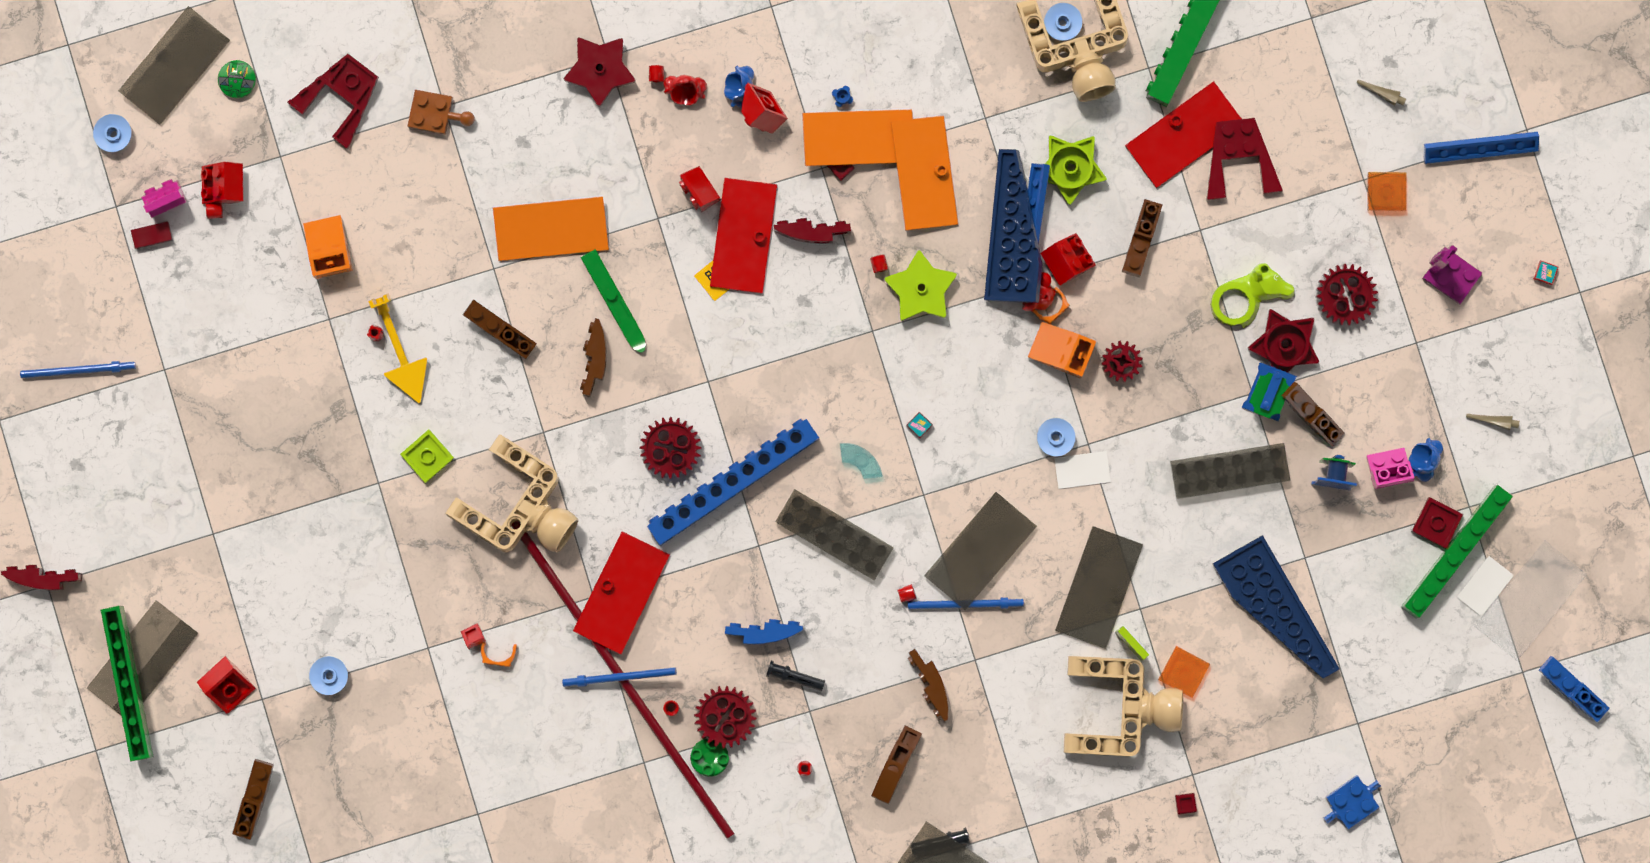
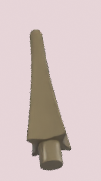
(1389, 95)
(1502, 421)

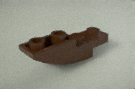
(1142, 238)
(499, 329)
(597, 350)
(1312, 414)
(935, 691)
(896, 765)
(253, 799)

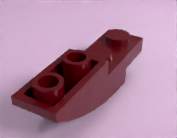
(803, 231)
(34, 577)

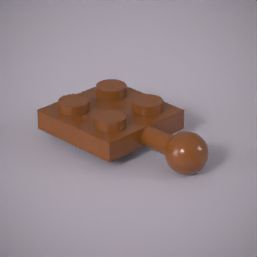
(432, 112)

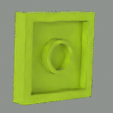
(427, 456)
(1132, 643)

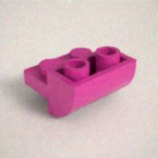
(164, 198)
(1390, 468)

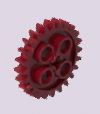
(1363, 289)
(665, 464)
(739, 726)

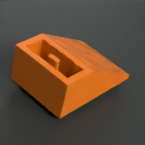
(327, 247)
(1062, 349)

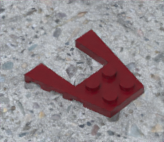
(350, 81)
(1239, 140)

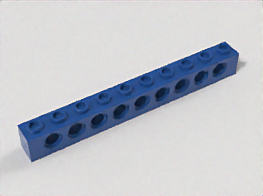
(663, 535)

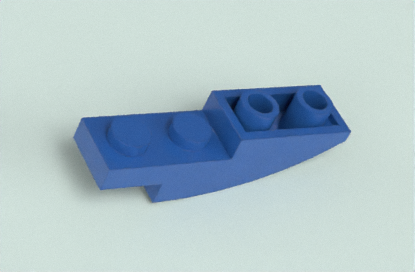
(772, 631)
(1573, 689)

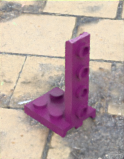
(1451, 274)

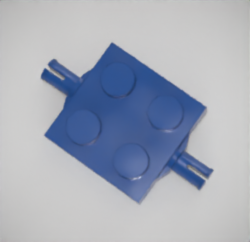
(1352, 802)

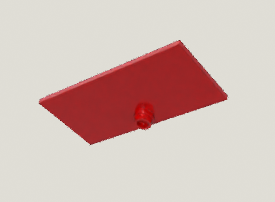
(1181, 135)
(743, 235)
(621, 592)

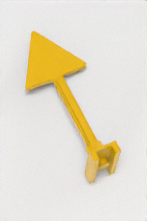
(408, 376)

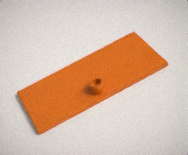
(850, 137)
(924, 173)
(550, 228)

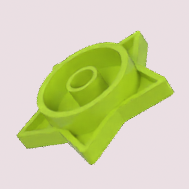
(1077, 153)
(906, 287)

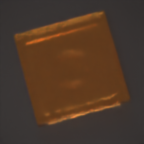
(1386, 191)
(1184, 671)

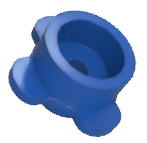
(842, 91)

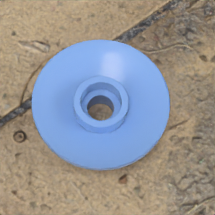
(1064, 12)
(103, 130)
(1063, 430)
(318, 675)

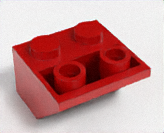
(222, 183)
(700, 189)
(1067, 259)

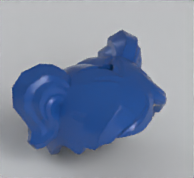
(736, 83)
(1425, 459)

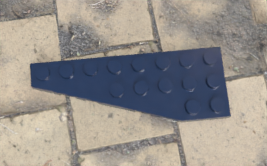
(1014, 252)
(1264, 591)

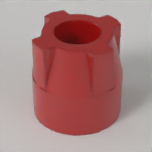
(656, 73)
(214, 211)
(879, 263)
(379, 336)
(907, 593)
(665, 708)
(804, 763)

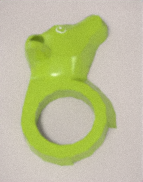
(1256, 286)

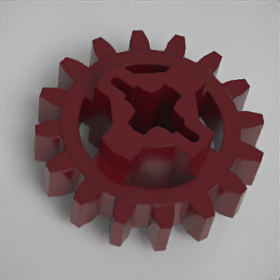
(1124, 353)

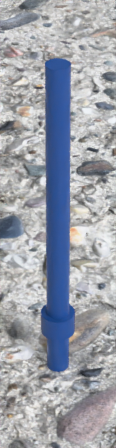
(114, 366)
(1003, 603)
(582, 680)

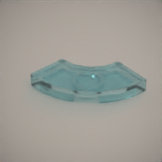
(861, 459)

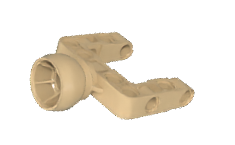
(1091, 77)
(552, 525)
(1142, 708)

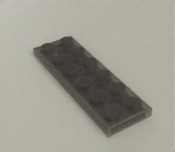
(1230, 471)
(834, 534)

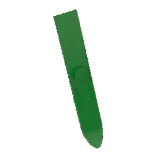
(614, 300)

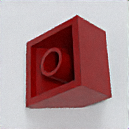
(762, 109)
(225, 685)

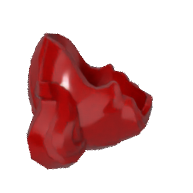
(685, 89)
(1045, 290)

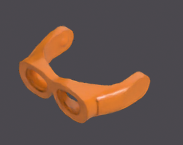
(1050, 319)
(507, 663)

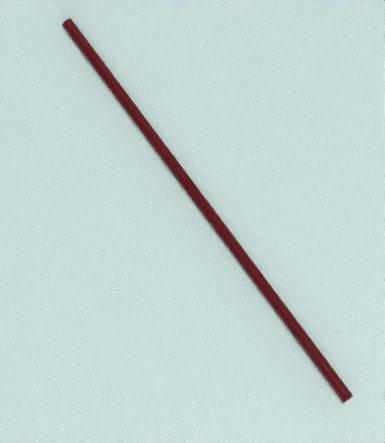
(628, 688)

